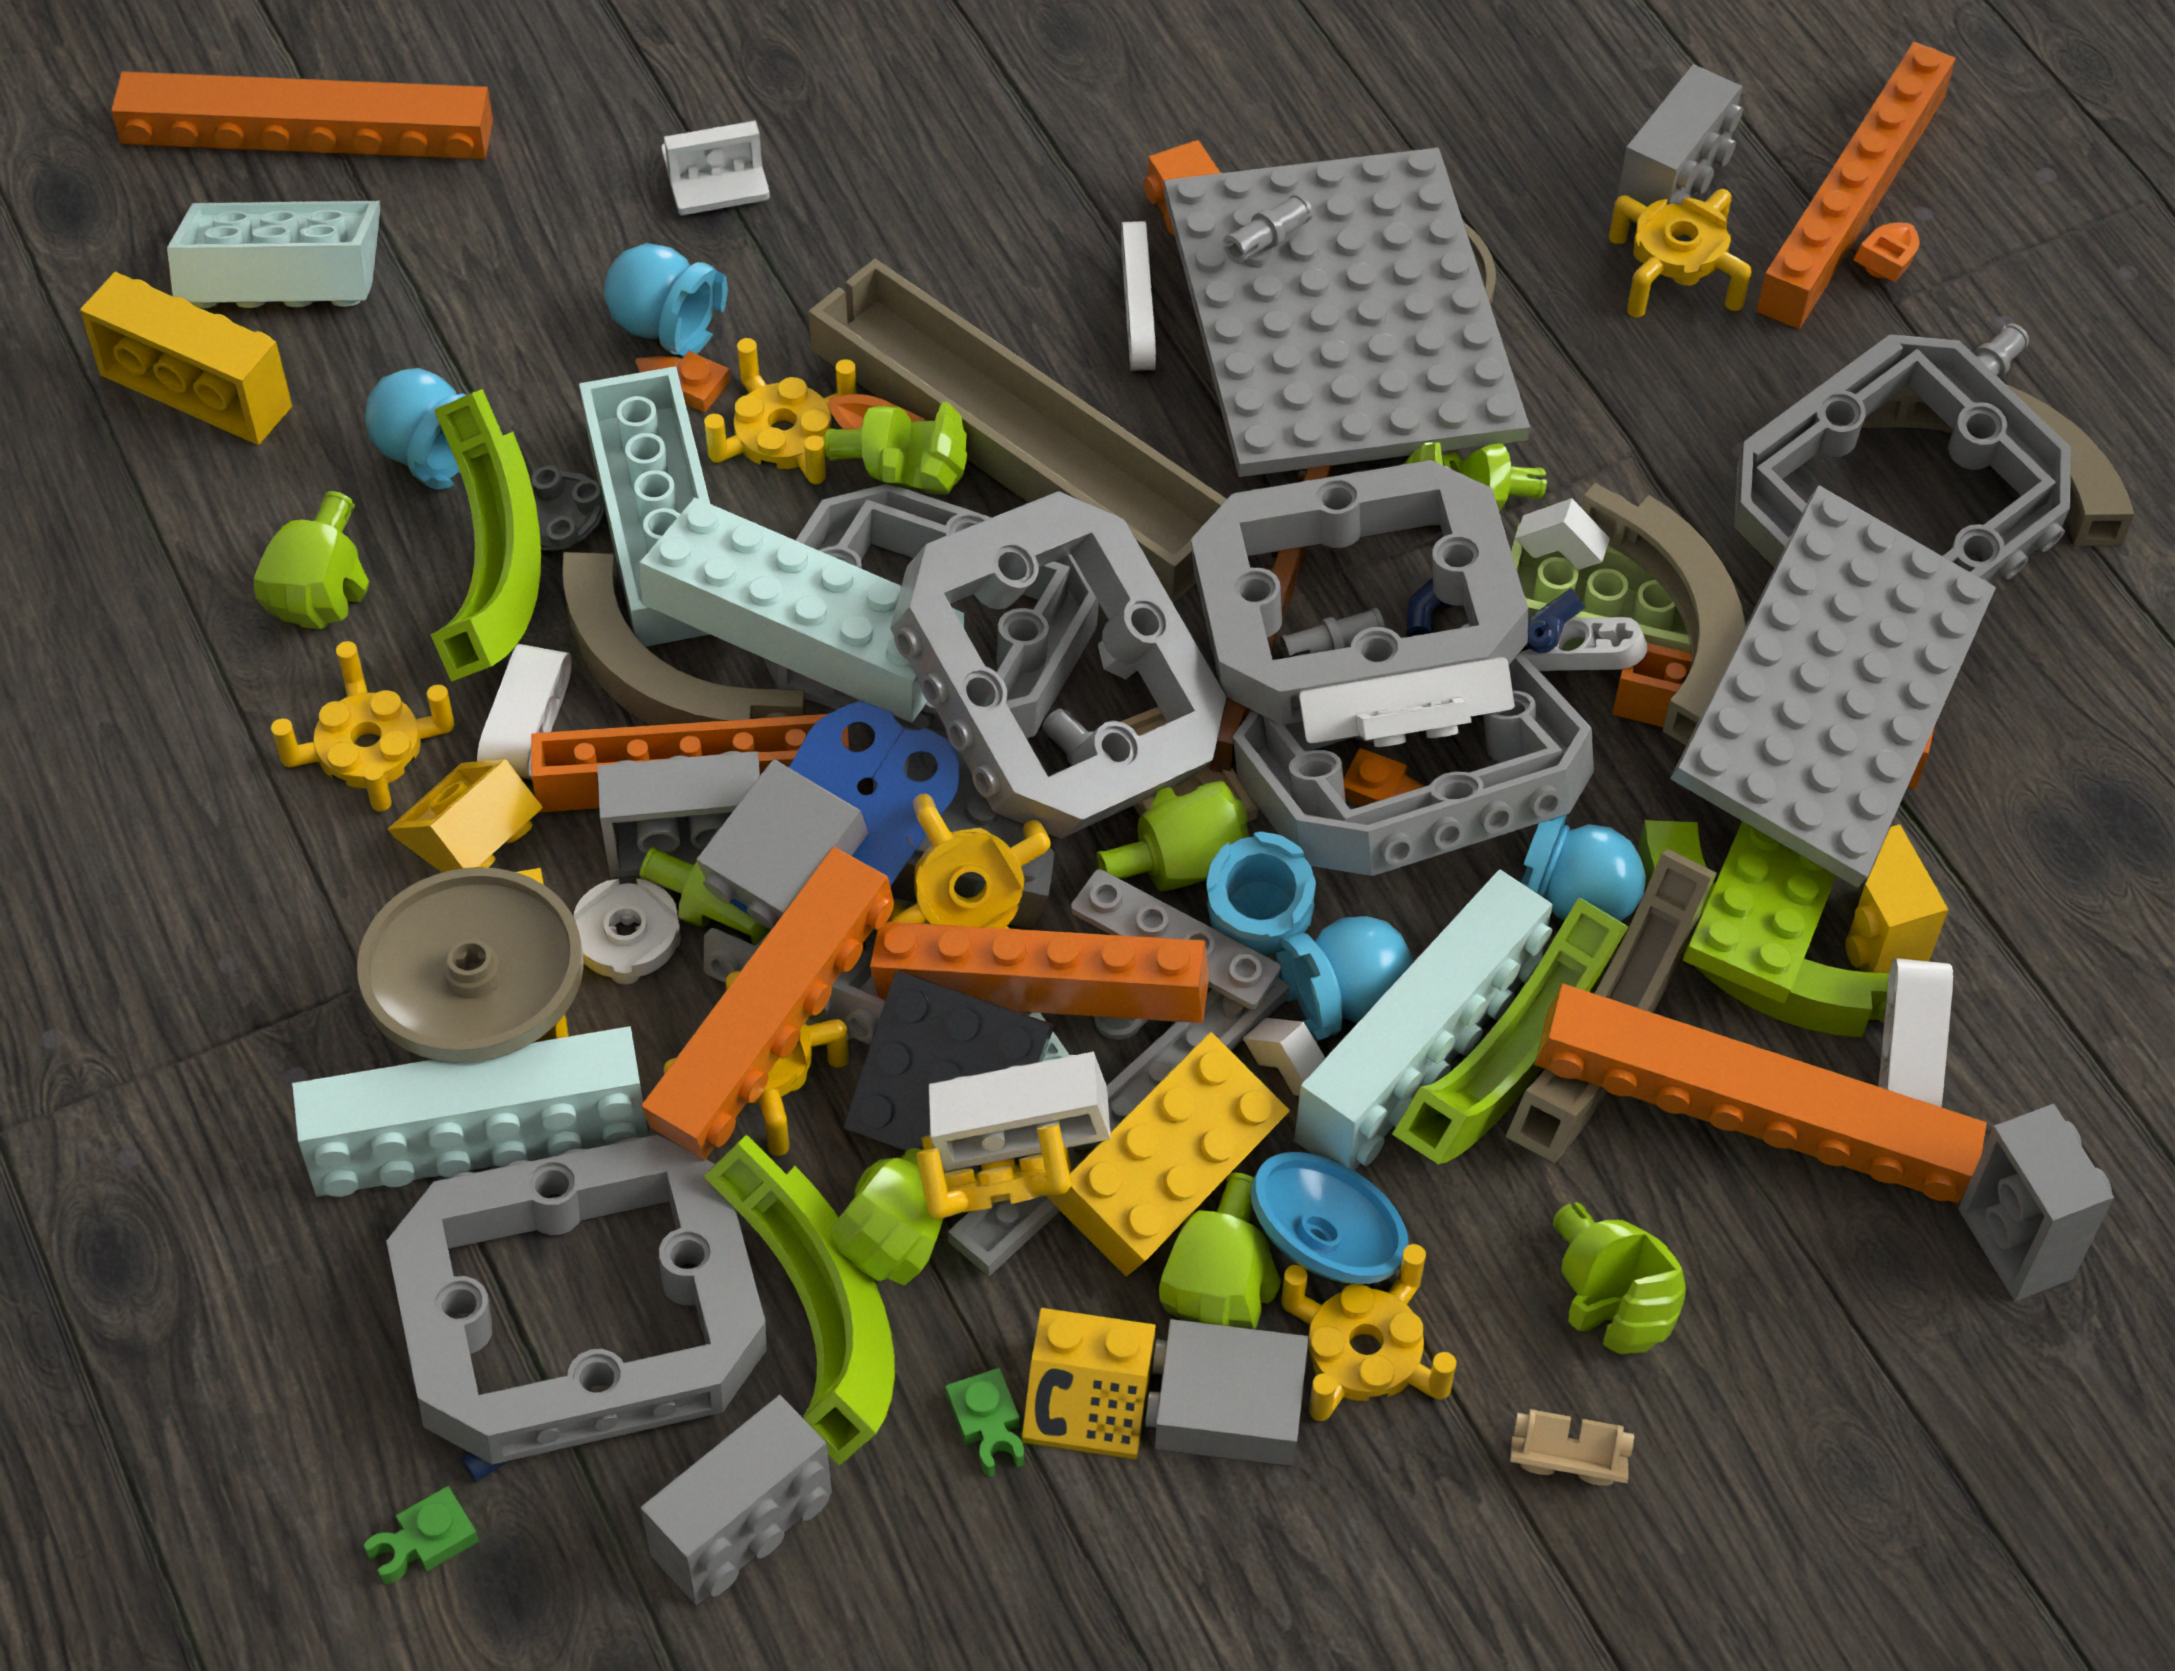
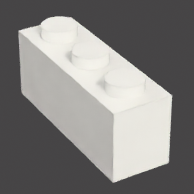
(999, 1111)

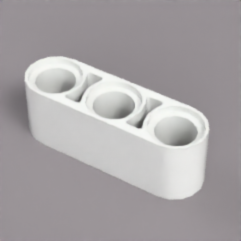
(525, 705)
(1916, 1029)

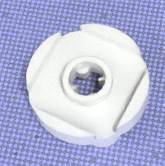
(634, 954)

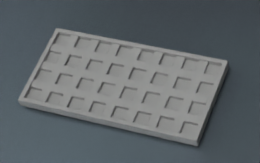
(1835, 686)

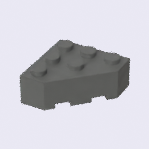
(971, 811)

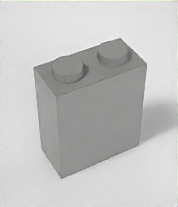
(777, 842)
(1228, 1392)

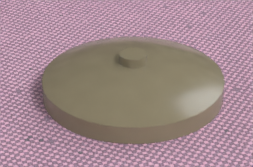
(470, 964)

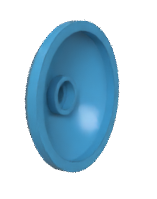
(1328, 1218)

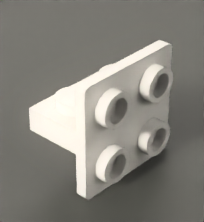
(715, 168)

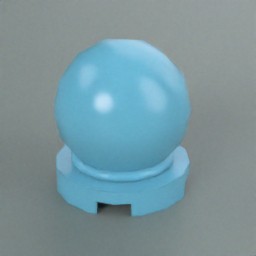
(664, 297)
(406, 428)
(1586, 865)
(1260, 891)
(1342, 970)

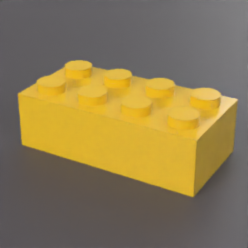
(187, 357)
(1169, 1154)

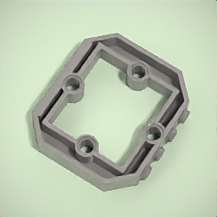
(1961, 394)
(1245, 605)
(1033, 646)
(988, 734)
(1302, 791)
(561, 1410)

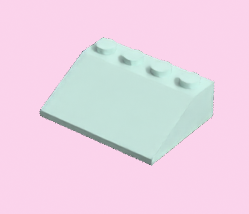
(275, 253)

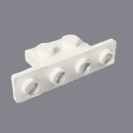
(1407, 703)

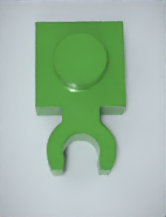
(986, 1413)
(429, 1531)

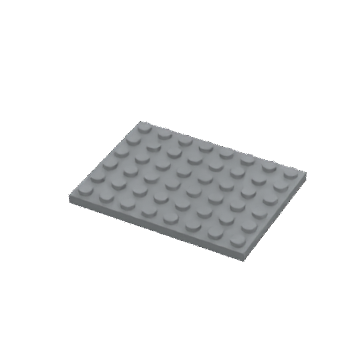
(1354, 326)

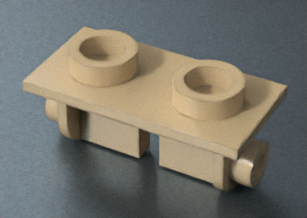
(1592, 1456)

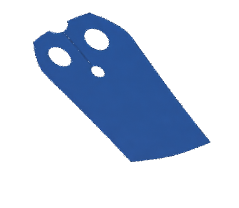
(889, 808)

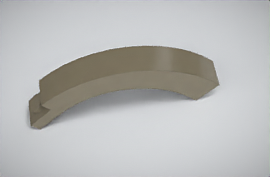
(2098, 500)
(1693, 580)
(637, 676)
(1665, 920)

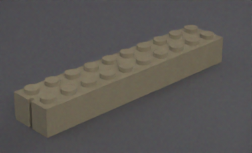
(1014, 416)

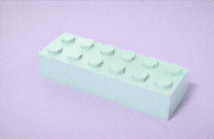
(646, 478)
(783, 604)
(1423, 1022)
(468, 1115)

